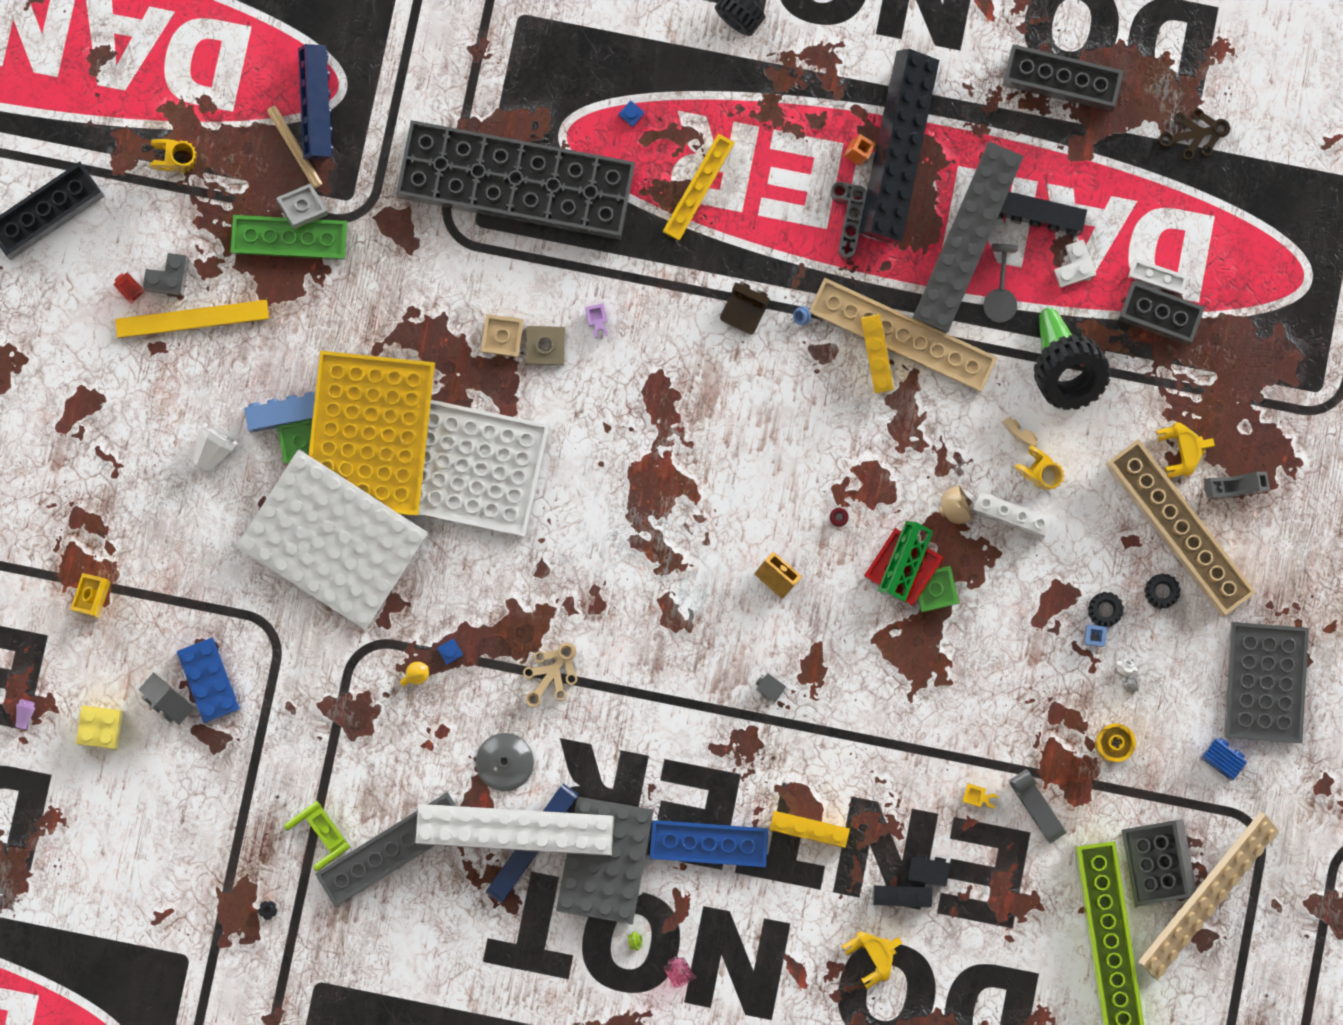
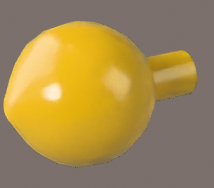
(416, 674)

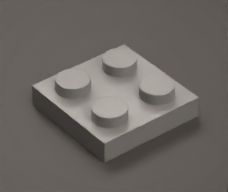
(302, 206)

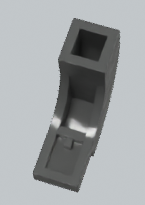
(1236, 486)

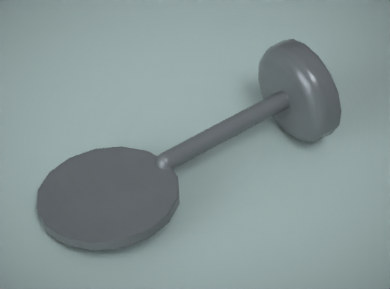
(1000, 303)

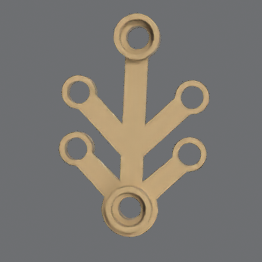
(552, 671)

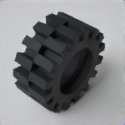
(1162, 579)
(1097, 617)

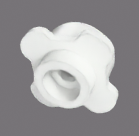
(1126, 667)

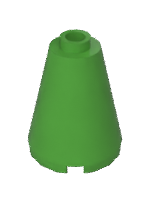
(1051, 327)

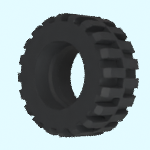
(1063, 355)

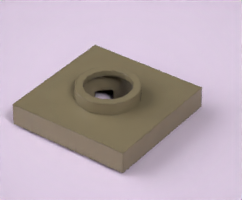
(555, 355)

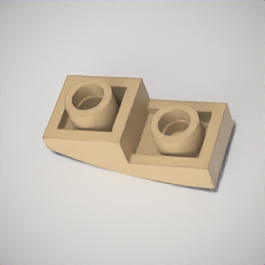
(1025, 437)

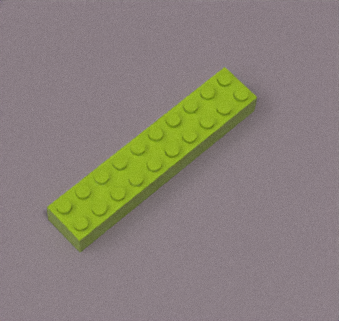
(1109, 934)

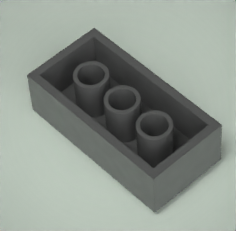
(1161, 313)

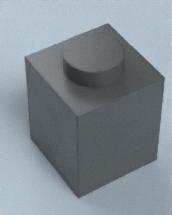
(770, 687)

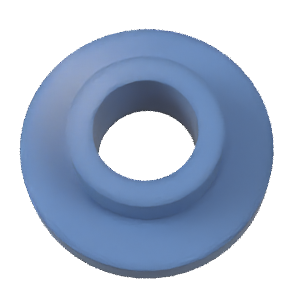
(802, 315)

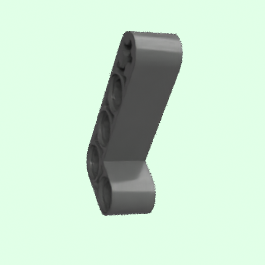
(849, 222)
(1036, 805)

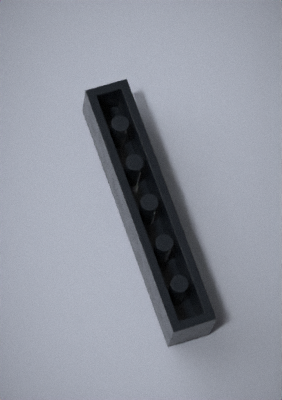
(1043, 213)

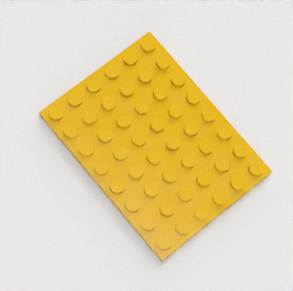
(374, 424)

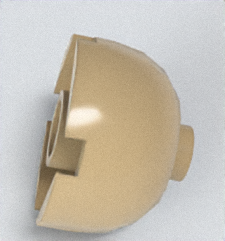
(955, 506)

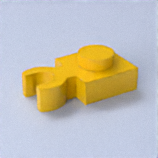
(976, 795)

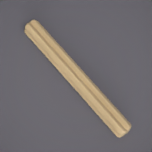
(294, 146)

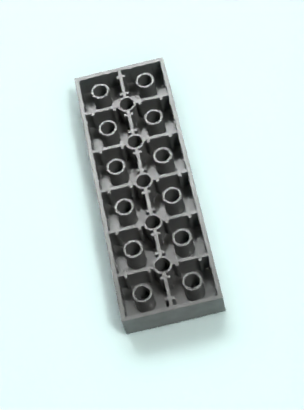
(515, 180)

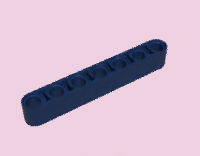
(521, 860)

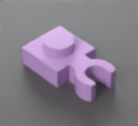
(597, 317)

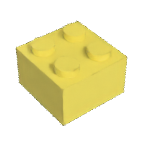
(99, 727)

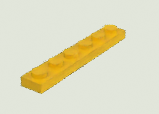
(698, 187)

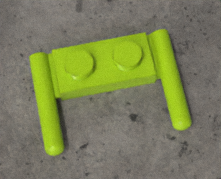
(325, 830)

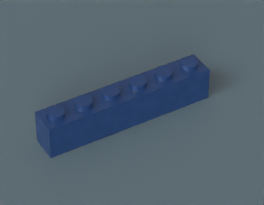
(315, 102)

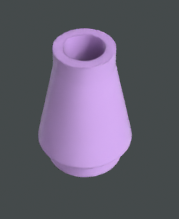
(24, 712)

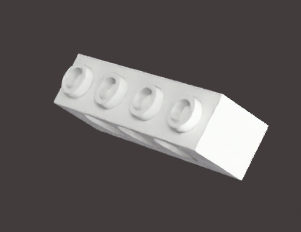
(1012, 514)

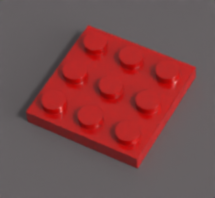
(927, 568)

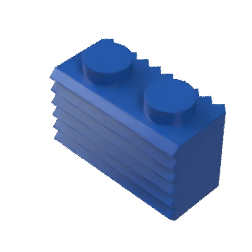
(1224, 759)

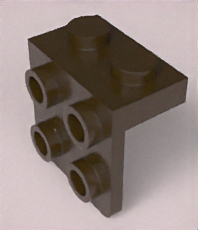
(744, 308)

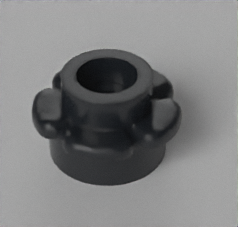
(262, 910)

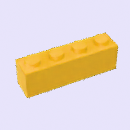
(877, 353)
(809, 829)

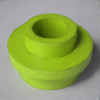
(635, 941)

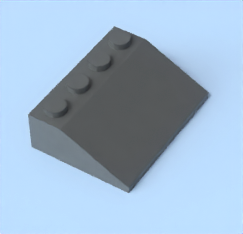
(1159, 862)

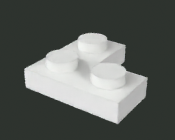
(1080, 267)

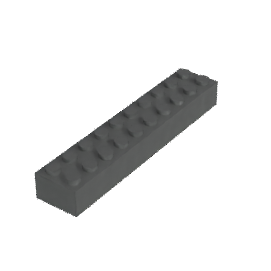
(968, 237)

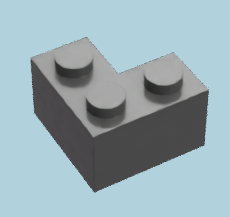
(170, 281)
(165, 699)

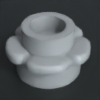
(1131, 685)

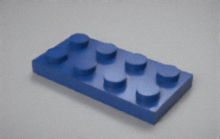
(208, 680)

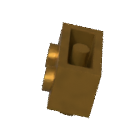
(777, 575)

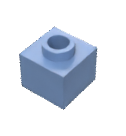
(1101, 633)

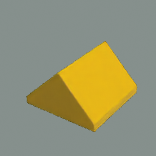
(90, 595)

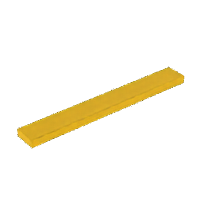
(192, 319)

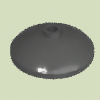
(506, 776)

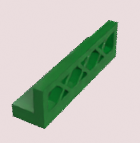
(899, 560)

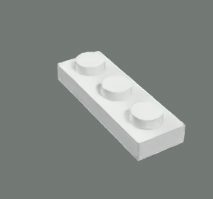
(1158, 276)

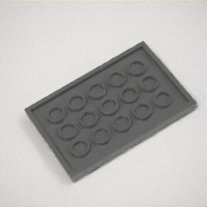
(1266, 682)
(608, 884)

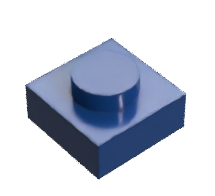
(631, 114)
(450, 651)

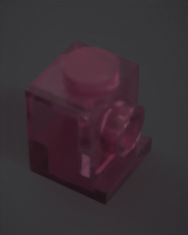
(672, 970)

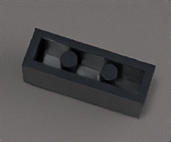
(902, 896)

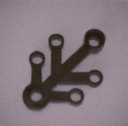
(1197, 133)

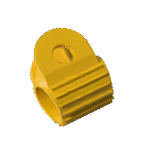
(171, 148)
(1034, 473)

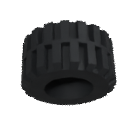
(741, 15)

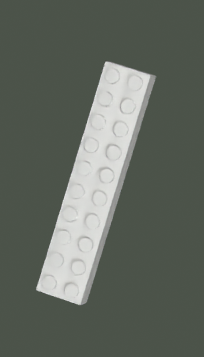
(514, 829)

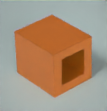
(859, 150)

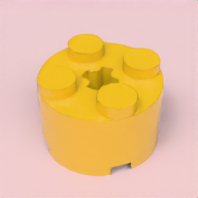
(1120, 733)

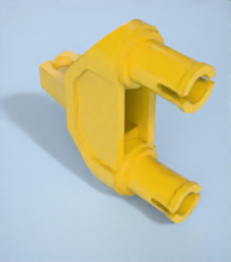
(1190, 448)
(879, 950)

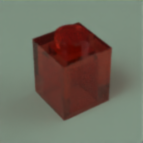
(128, 287)

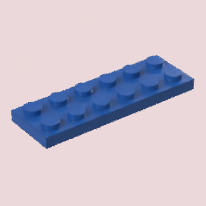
(709, 843)

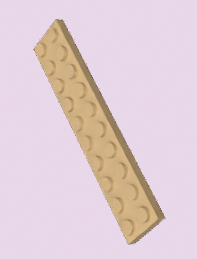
(905, 335)
(1208, 896)

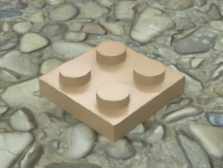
(502, 335)

